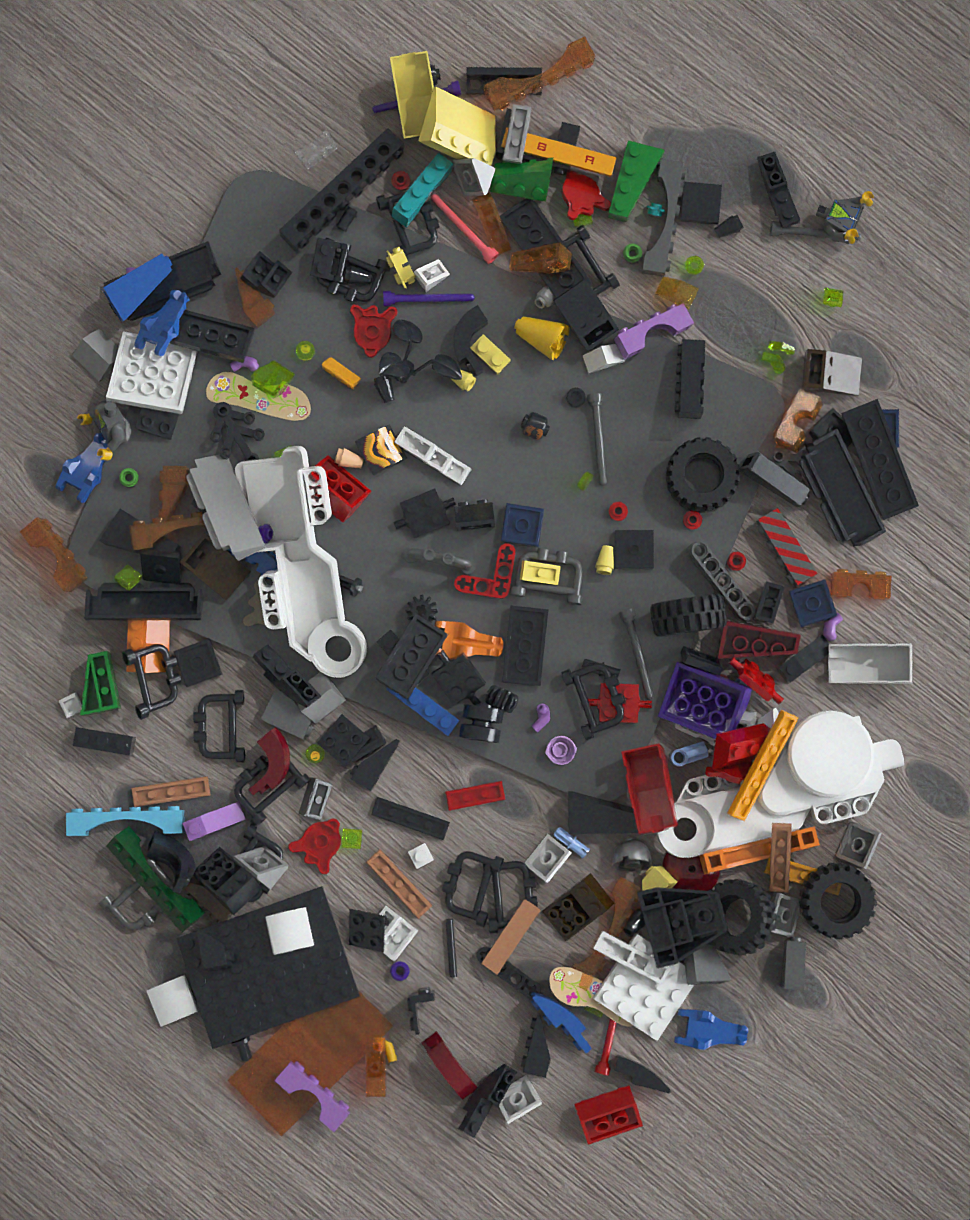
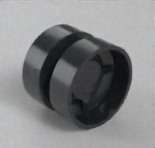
(482, 718)

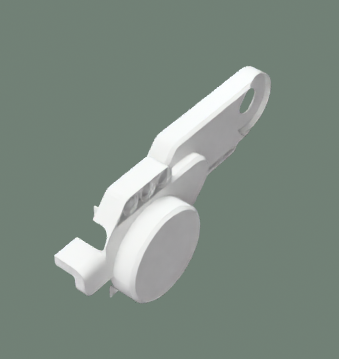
(822, 767)

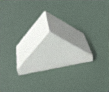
(431, 274)
(603, 358)

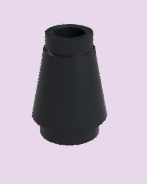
(729, 226)
(357, 276)
(384, 387)
(634, 923)

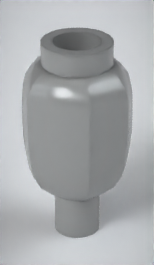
(544, 298)

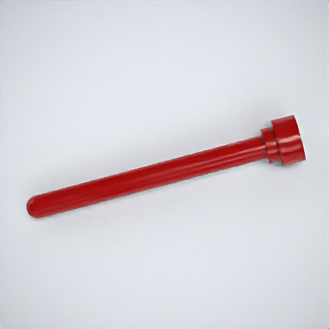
(603, 1065)

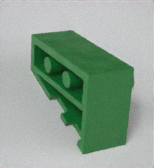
(523, 180)
(100, 685)

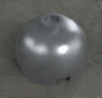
(631, 855)

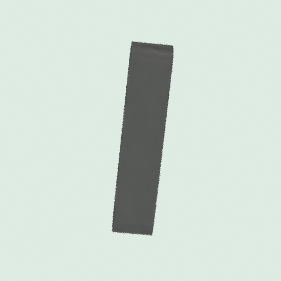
(712, 577)

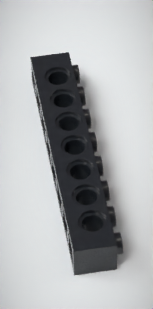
(386, 141)

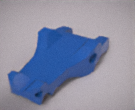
(163, 325)
(84, 470)
(707, 1030)

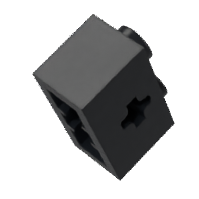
(768, 603)

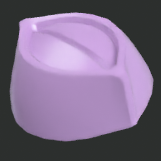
(561, 750)

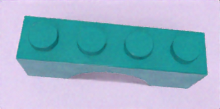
(425, 184)

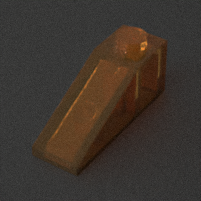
(491, 223)
(542, 259)

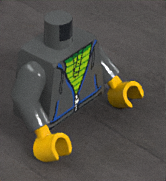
(844, 217)
(110, 424)

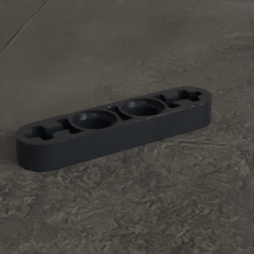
(510, 970)

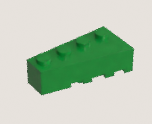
(635, 172)

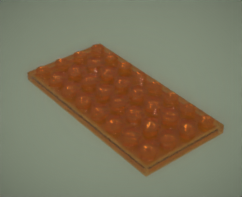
(323, 1043)

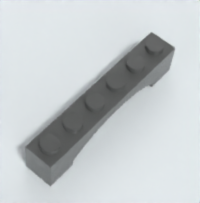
(670, 176)

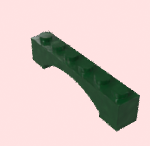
(127, 850)

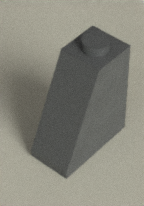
(286, 715)
(793, 964)
(705, 967)

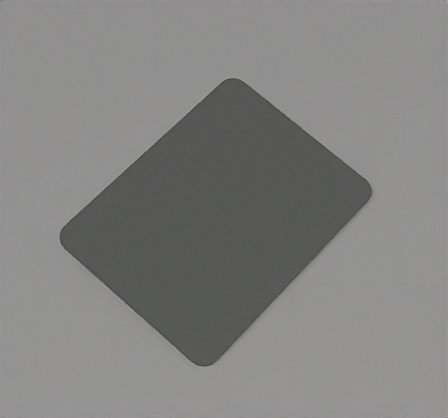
(506, 467)

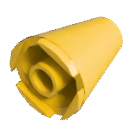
(543, 335)

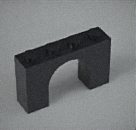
(568, 134)

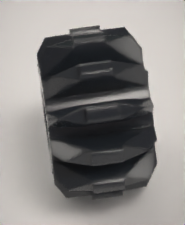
(419, 604)
(501, 699)

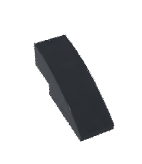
(640, 1074)

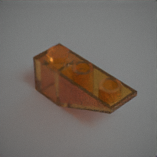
(253, 304)
(173, 490)
(376, 1067)

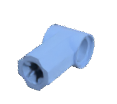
(690, 754)

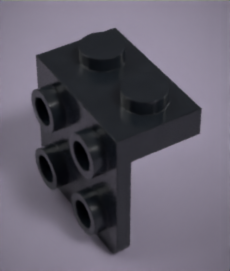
(423, 995)

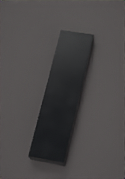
(410, 818)

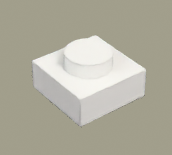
(420, 855)

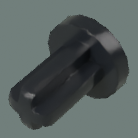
(352, 585)
(243, 1048)

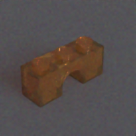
(802, 406)
(878, 584)

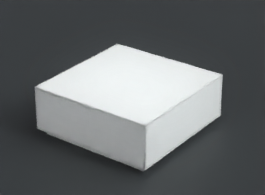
(71, 705)

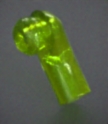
(775, 360)

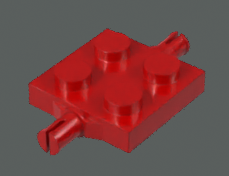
(752, 676)
(631, 707)

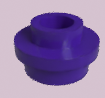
(266, 532)
(396, 976)

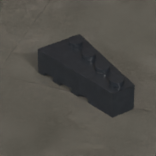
(691, 379)

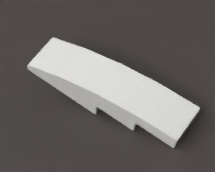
(432, 455)
(631, 957)

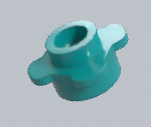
(655, 209)

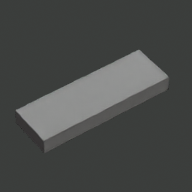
(517, 134)

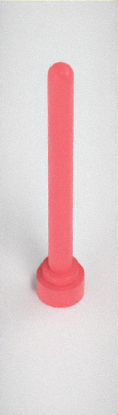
(489, 254)

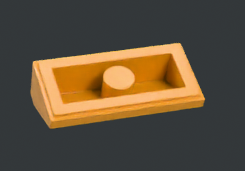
(341, 373)

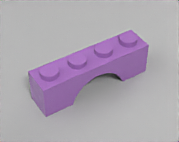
(674, 321)
(295, 1078)

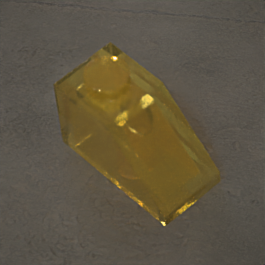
(677, 291)

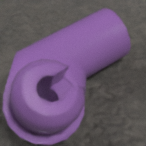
(249, 362)
(543, 717)

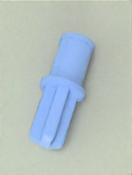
(571, 842)

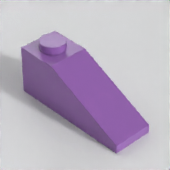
(213, 821)

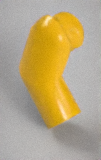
(390, 1052)

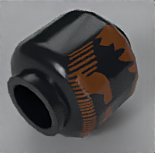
(534, 425)

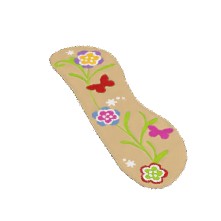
(240, 392)
(564, 985)

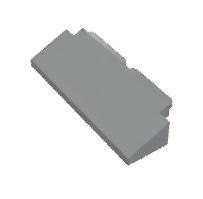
(228, 513)

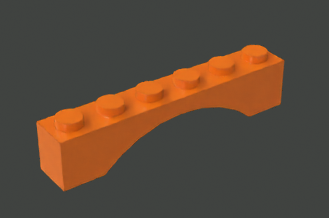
(754, 851)

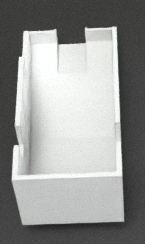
(870, 663)

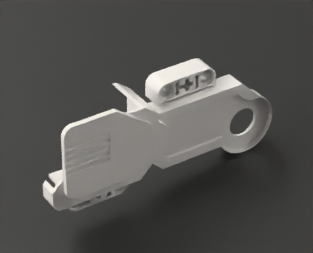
(307, 576)

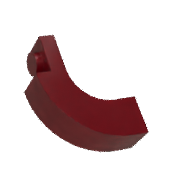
(279, 761)
(449, 1065)

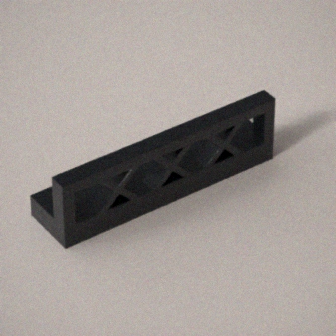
(494, 73)

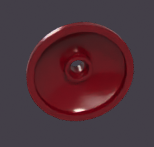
(678, 869)

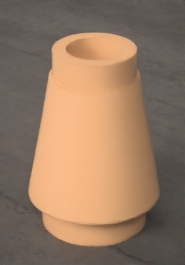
(348, 459)

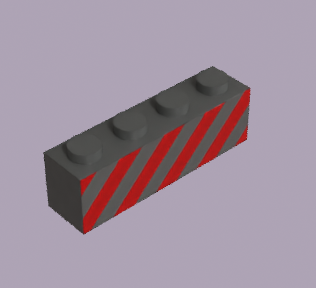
(786, 547)

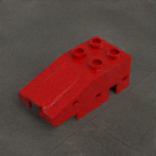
(650, 788)

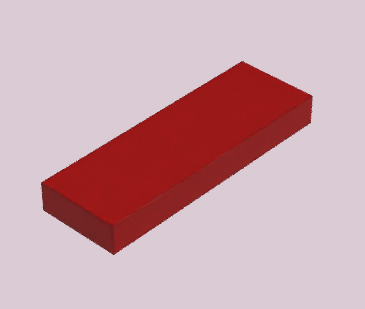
(475, 795)

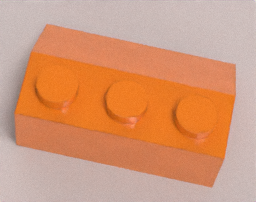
(146, 633)

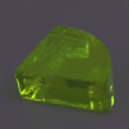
(774, 345)

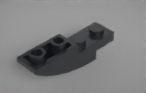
(777, 190)
(285, 679)
(488, 1092)

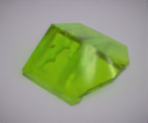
(272, 379)

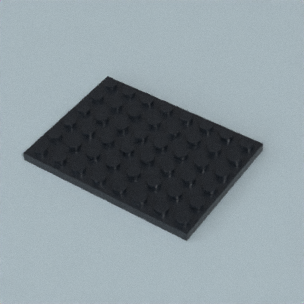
(265, 987)

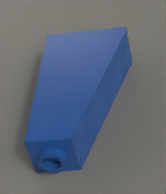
(134, 287)

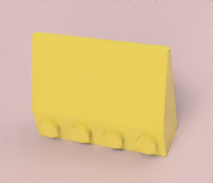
(458, 128)

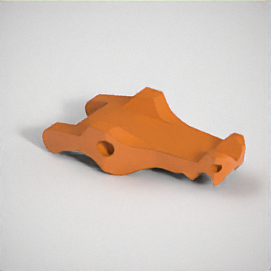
(465, 639)

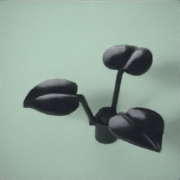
(392, 365)

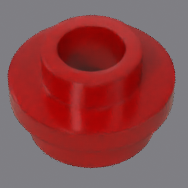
(400, 186)
(616, 517)
(692, 526)
(740, 556)

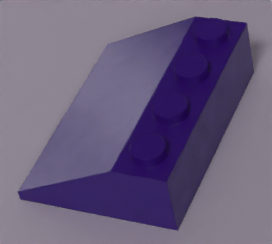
(704, 701)

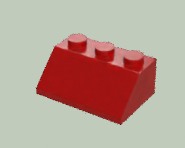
(344, 489)
(739, 745)
(608, 1114)

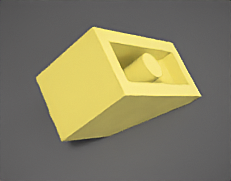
(657, 877)

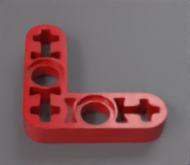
(491, 584)

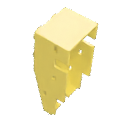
(413, 90)

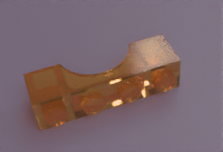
(68, 572)

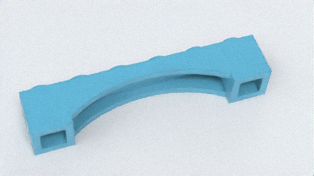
(80, 823)

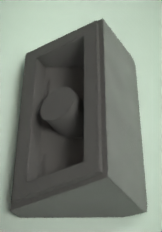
(315, 798)

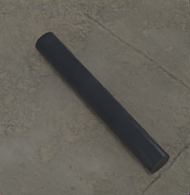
(451, 948)

